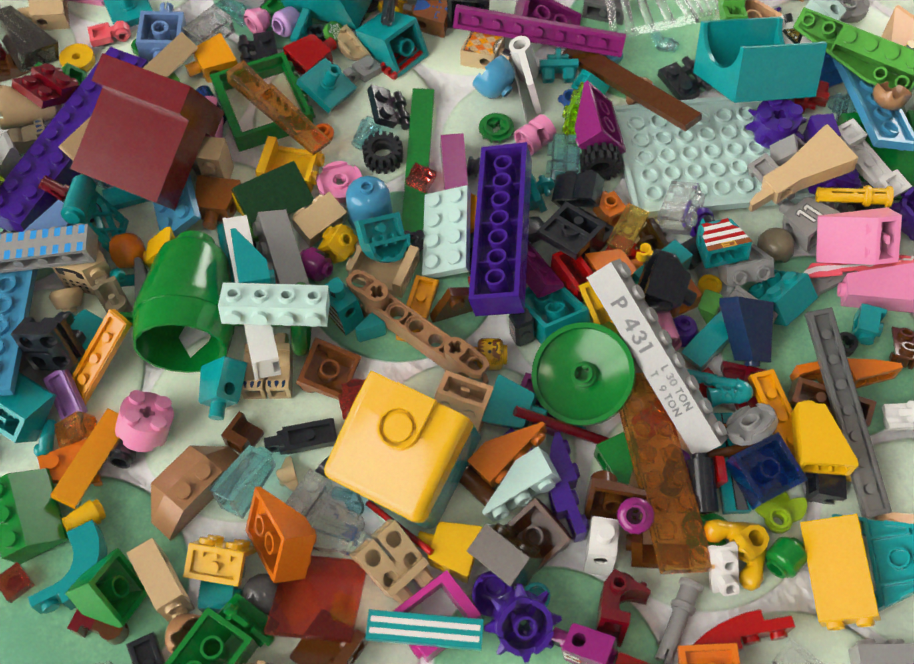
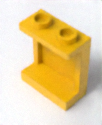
(276, 156)

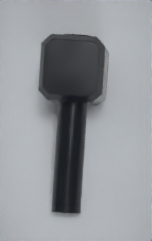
(522, 328)

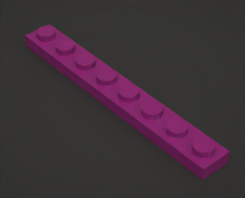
(539, 30)

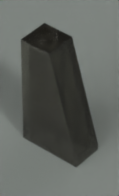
(26, 40)

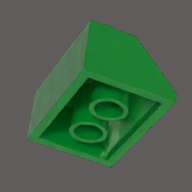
(28, 515)
(213, 642)

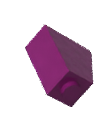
(453, 160)

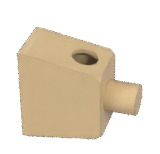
(48, 13)

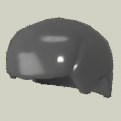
(260, 592)

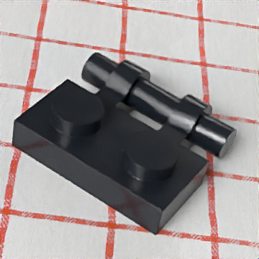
(263, 44)
(679, 82)
(384, 107)

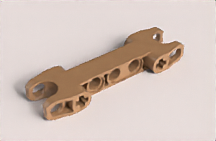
(452, 354)

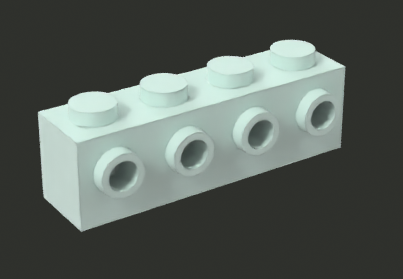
(276, 306)

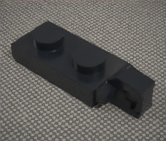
(303, 437)

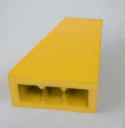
(819, 441)

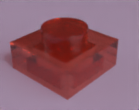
(15, 582)

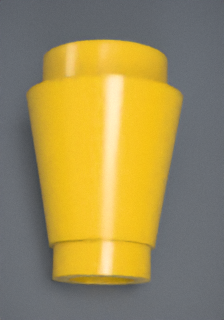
(87, 511)

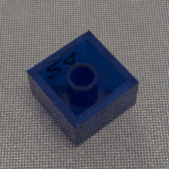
(765, 471)

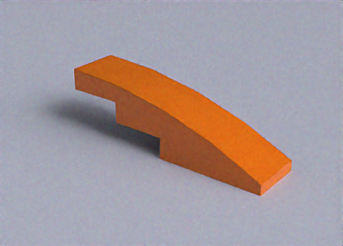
(863, 371)

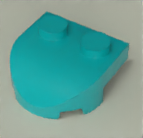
(383, 237)

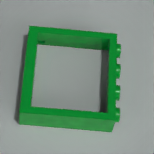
(264, 68)

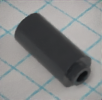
(703, 481)

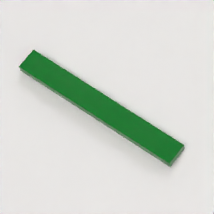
(418, 152)

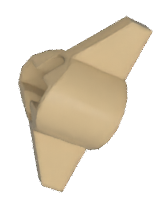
(287, 475)

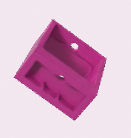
(455, 594)

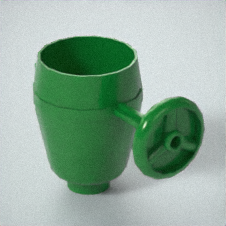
(183, 292)

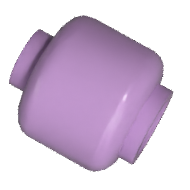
(285, 21)

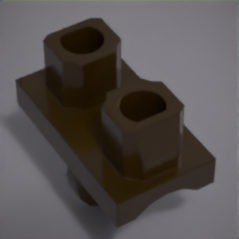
(652, 234)

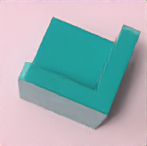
(584, 76)

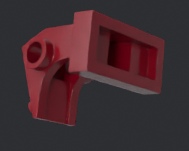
(618, 589)

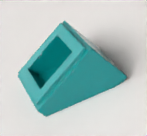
(370, 328)

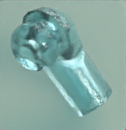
(664, 43)
(352, 500)

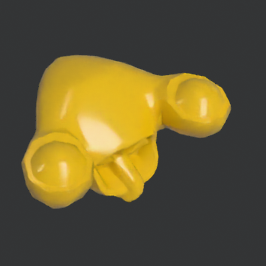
(752, 547)

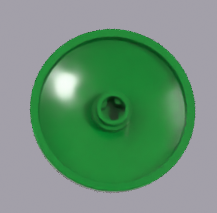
(583, 374)

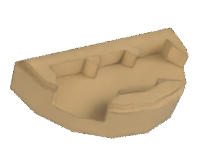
(350, 45)

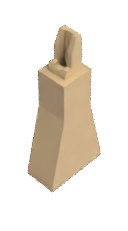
(817, 161)

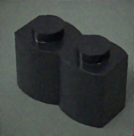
(578, 189)

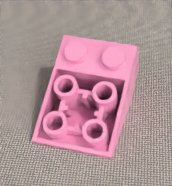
(859, 237)

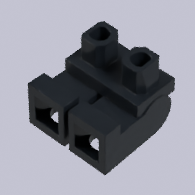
(50, 341)

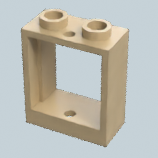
(160, 580)

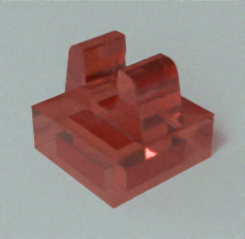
(421, 177)

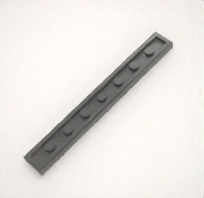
(847, 411)

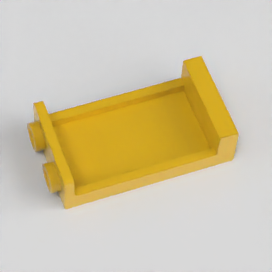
(839, 572)

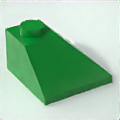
(108, 590)

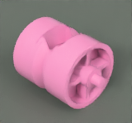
(536, 133)

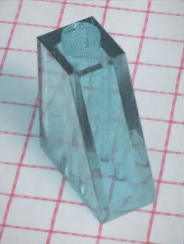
(237, 484)

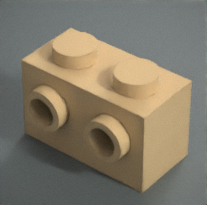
(316, 218)

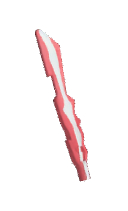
(819, 270)

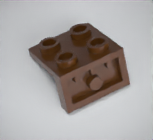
(329, 652)

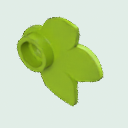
(784, 509)

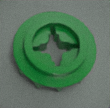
(490, 122)

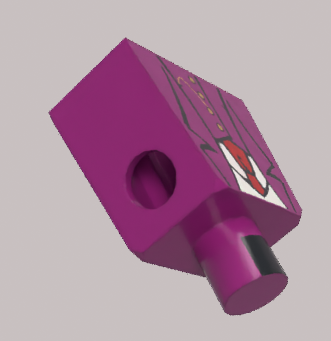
(596, 648)

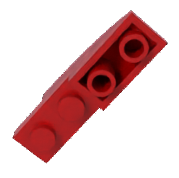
(747, 629)

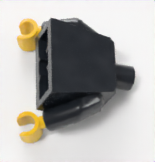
(664, 280)

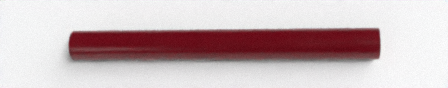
(558, 425)

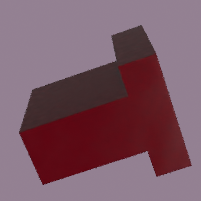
(144, 132)

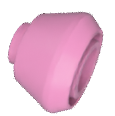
(257, 20)

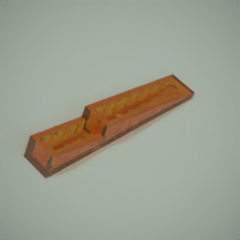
(277, 107)

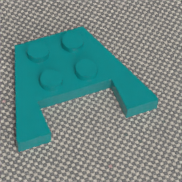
(891, 559)

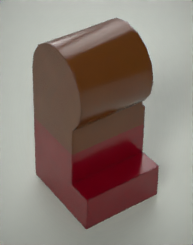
(82, 624)

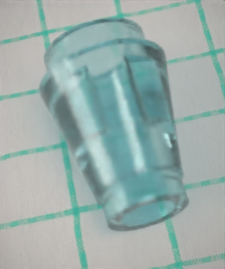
(366, 127)

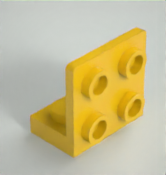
(217, 560)

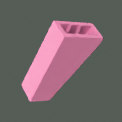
(880, 287)

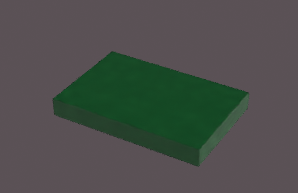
(273, 191)

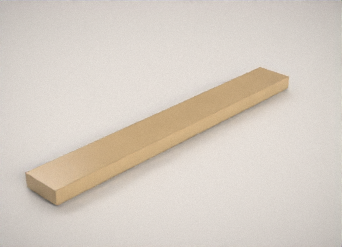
(163, 64)

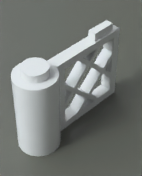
(525, 66)

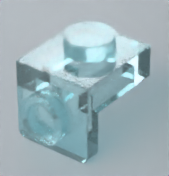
(234, 9)

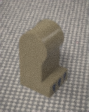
(26, 136)

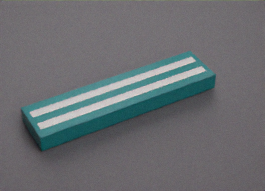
(424, 630)

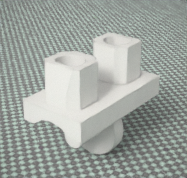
(898, 416)
(725, 575)

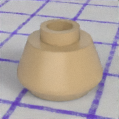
(67, 298)

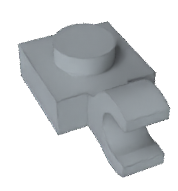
(363, 69)

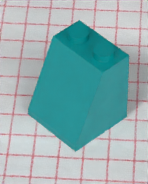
(398, 38)

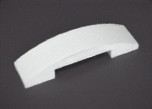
(869, 163)

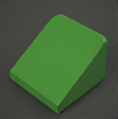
(709, 305)

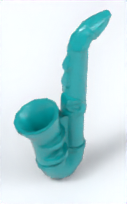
(726, 389)

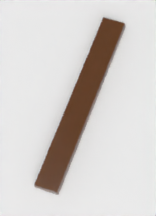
(637, 89)

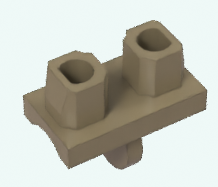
(111, 294)

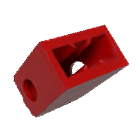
(308, 52)

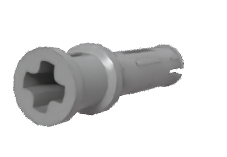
(682, 608)

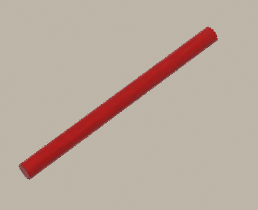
(413, 538)

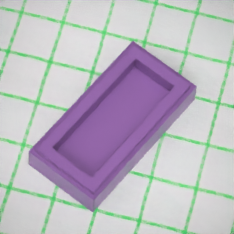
(68, 396)

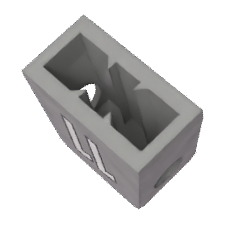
(802, 220)

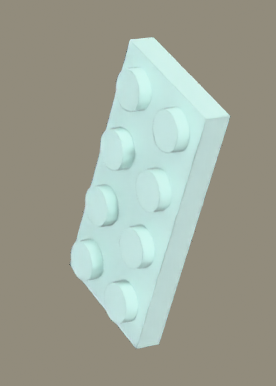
(446, 232)

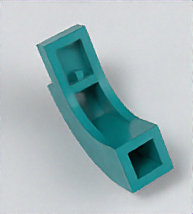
(88, 549)

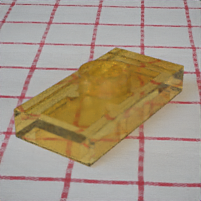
(628, 228)

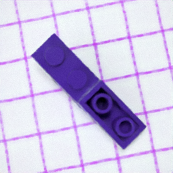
(561, 498)

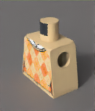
(481, 49)

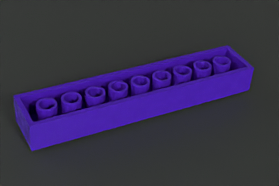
(19, 194)

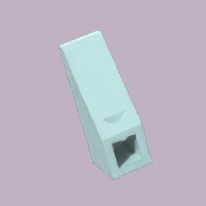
(525, 479)

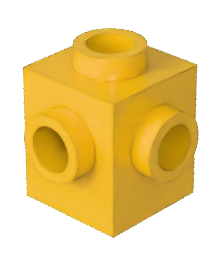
(338, 242)

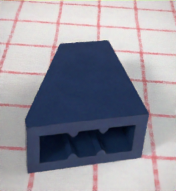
(748, 328)

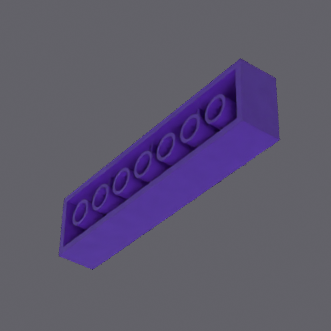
(501, 230)

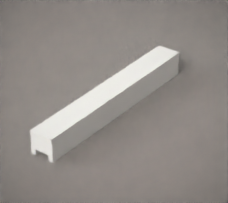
(259, 337)

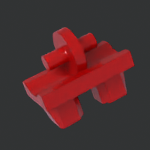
(820, 100)

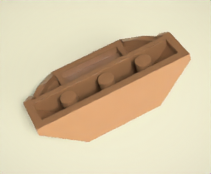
(185, 485)

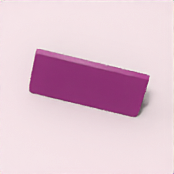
(539, 274)

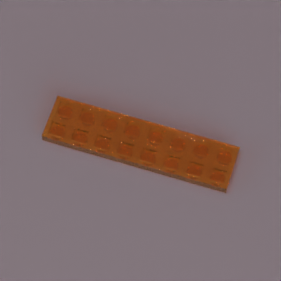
(663, 474)

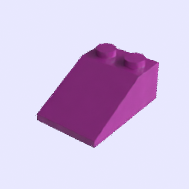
(547, 10)
(597, 120)

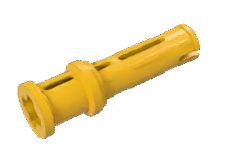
(865, 196)

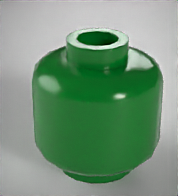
(786, 557)

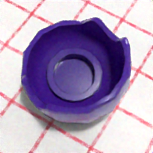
(485, 589)

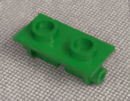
(247, 618)

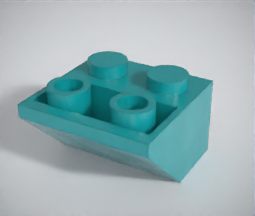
(790, 293)
(25, 411)

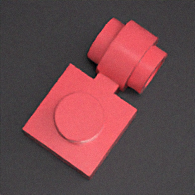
(103, 33)

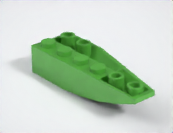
(859, 51)

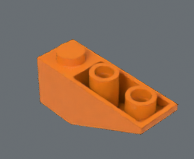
(497, 455)

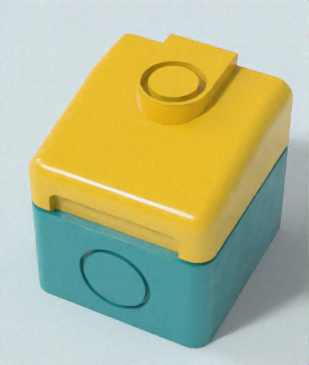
(402, 450)

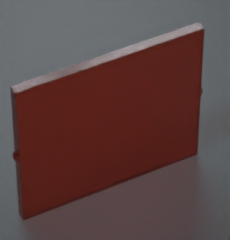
(321, 604)

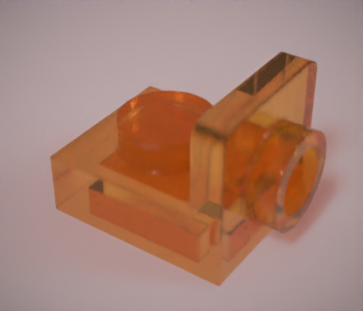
(74, 428)

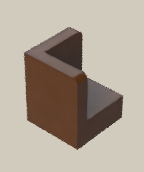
(241, 433)

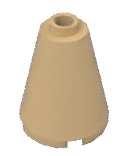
(20, 111)

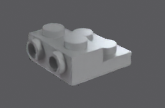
(756, 269)

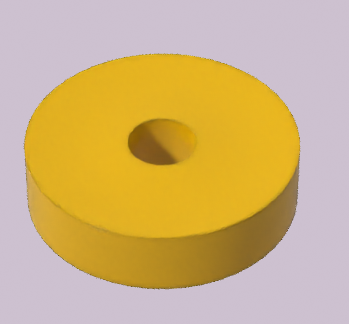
(78, 56)

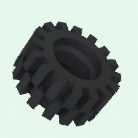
(380, 142)
(602, 159)

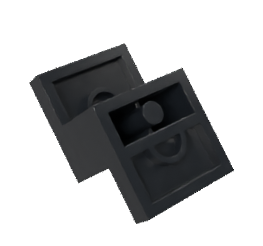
(575, 231)

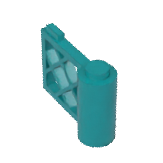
(81, 207)

